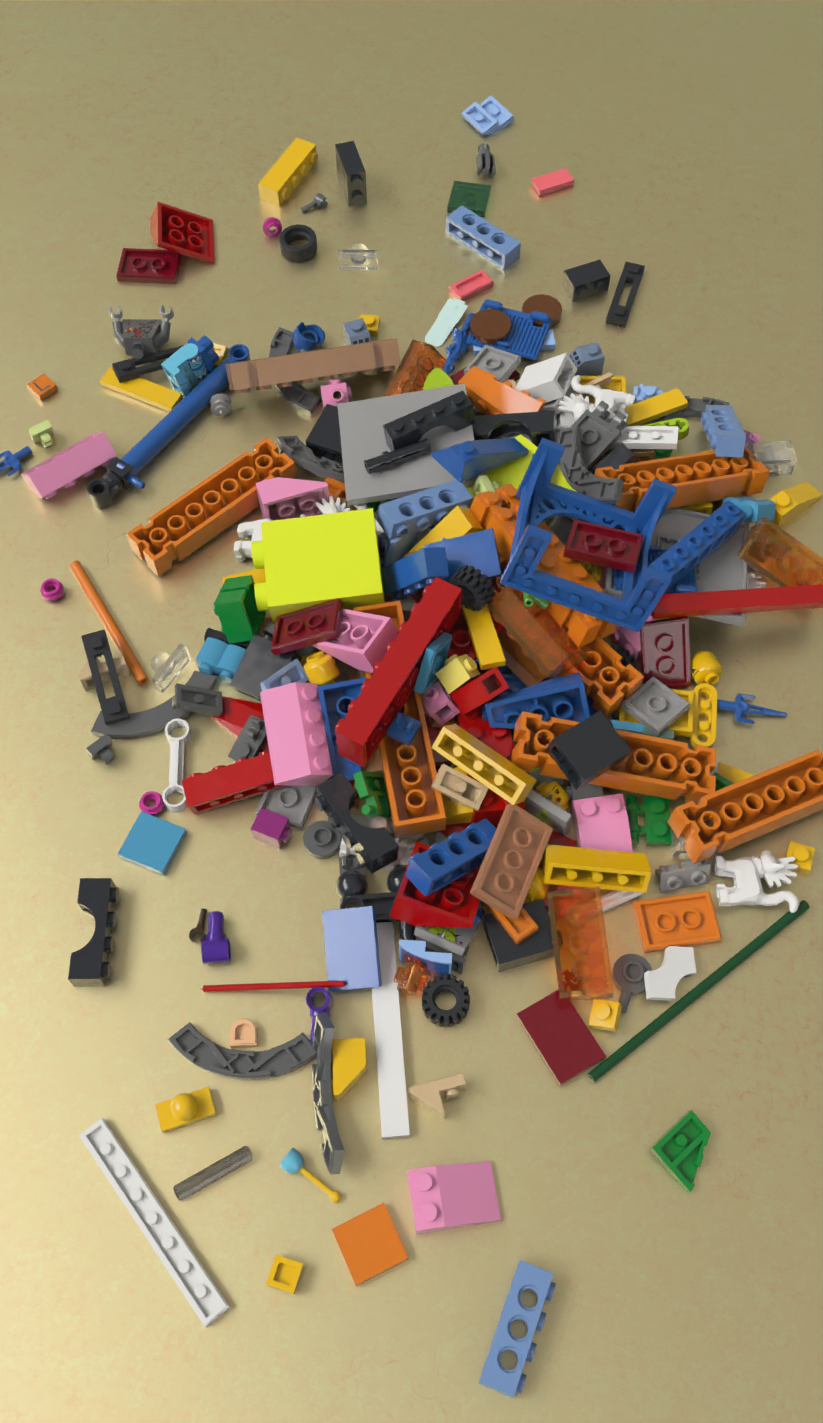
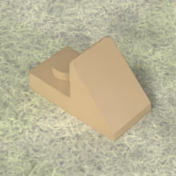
(86, 676)
(459, 787)
(430, 1093)

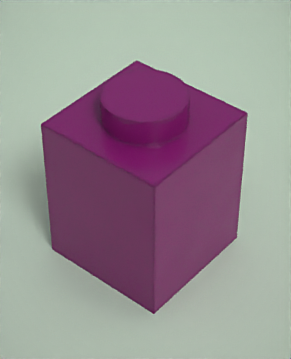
(271, 828)

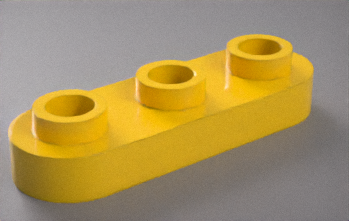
(706, 709)

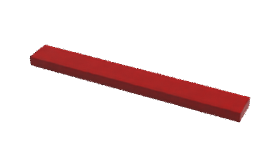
(739, 601)

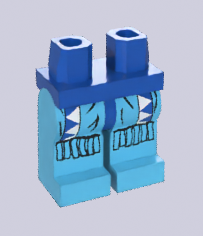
(190, 364)

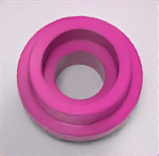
(269, 222)
(49, 585)
(149, 797)

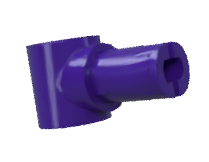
(216, 946)
(313, 1010)

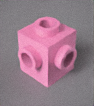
(335, 385)
(438, 704)

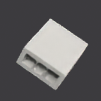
(548, 378)

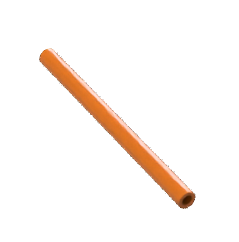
(109, 623)

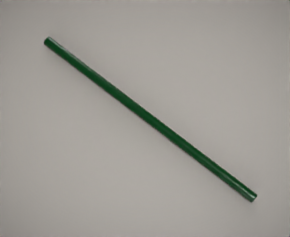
(696, 993)

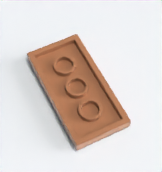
(511, 861)

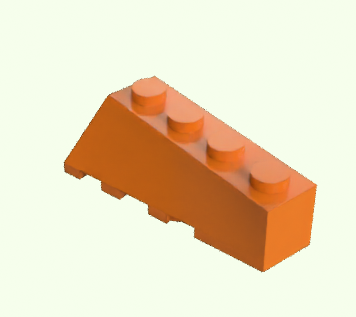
(496, 397)

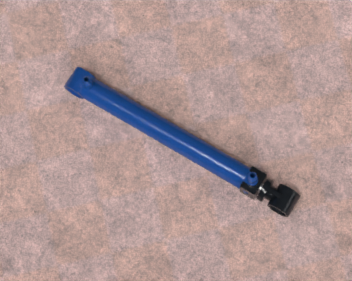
(122, 471)

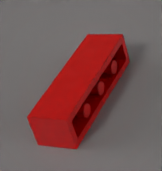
(229, 783)

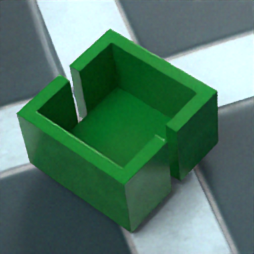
(238, 609)

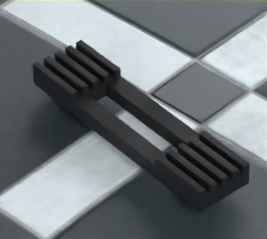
(619, 314)
(127, 369)
(112, 708)

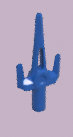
(12, 460)
(741, 707)

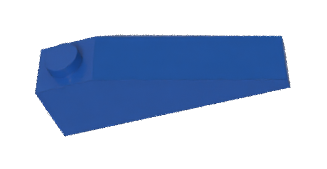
(478, 456)

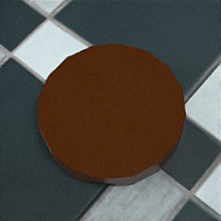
(543, 304)
(490, 326)

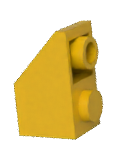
(348, 1064)

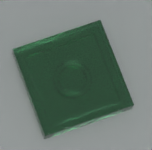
(470, 195)

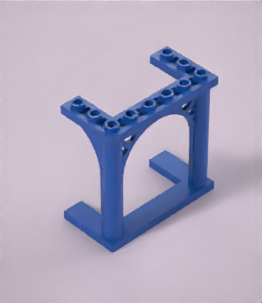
(640, 589)

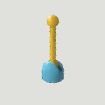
(294, 1163)

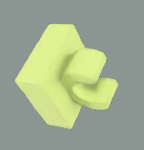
(42, 433)
(483, 484)

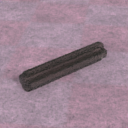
(213, 1173)

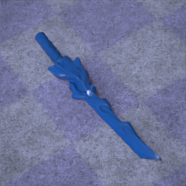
(459, 346)

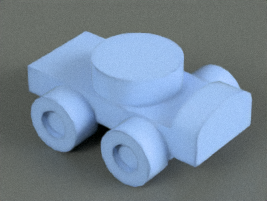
(645, 392)

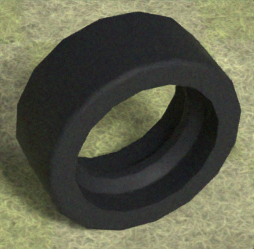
(298, 232)

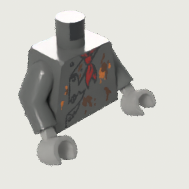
(141, 335)

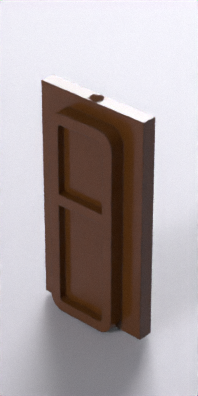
(517, 663)

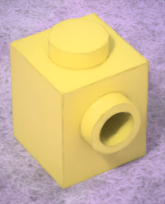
(457, 672)

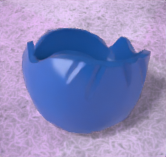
(308, 337)

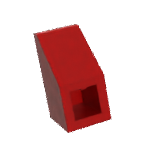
(479, 690)

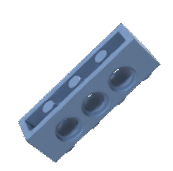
(483, 237)
(723, 431)
(422, 509)
(494, 1375)

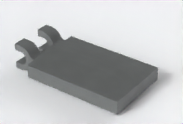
(597, 433)

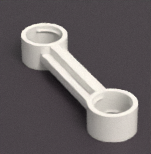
(176, 770)

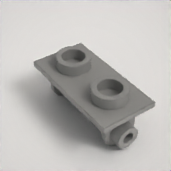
(689, 875)

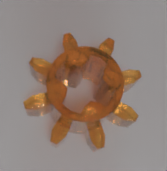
(410, 978)

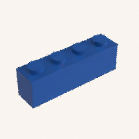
(414, 572)

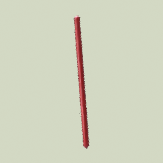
(272, 986)

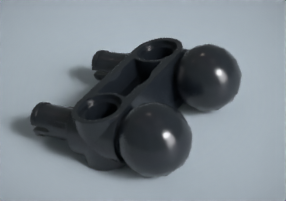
(352, 890)

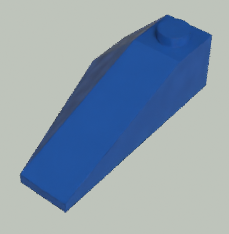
(561, 692)
(334, 704)

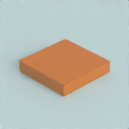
(370, 1244)

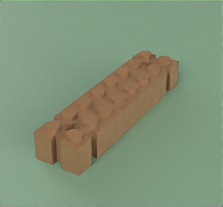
(313, 364)

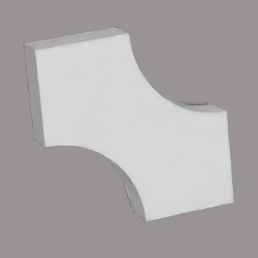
(662, 982)

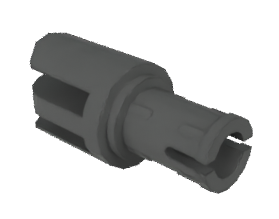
(485, 161)

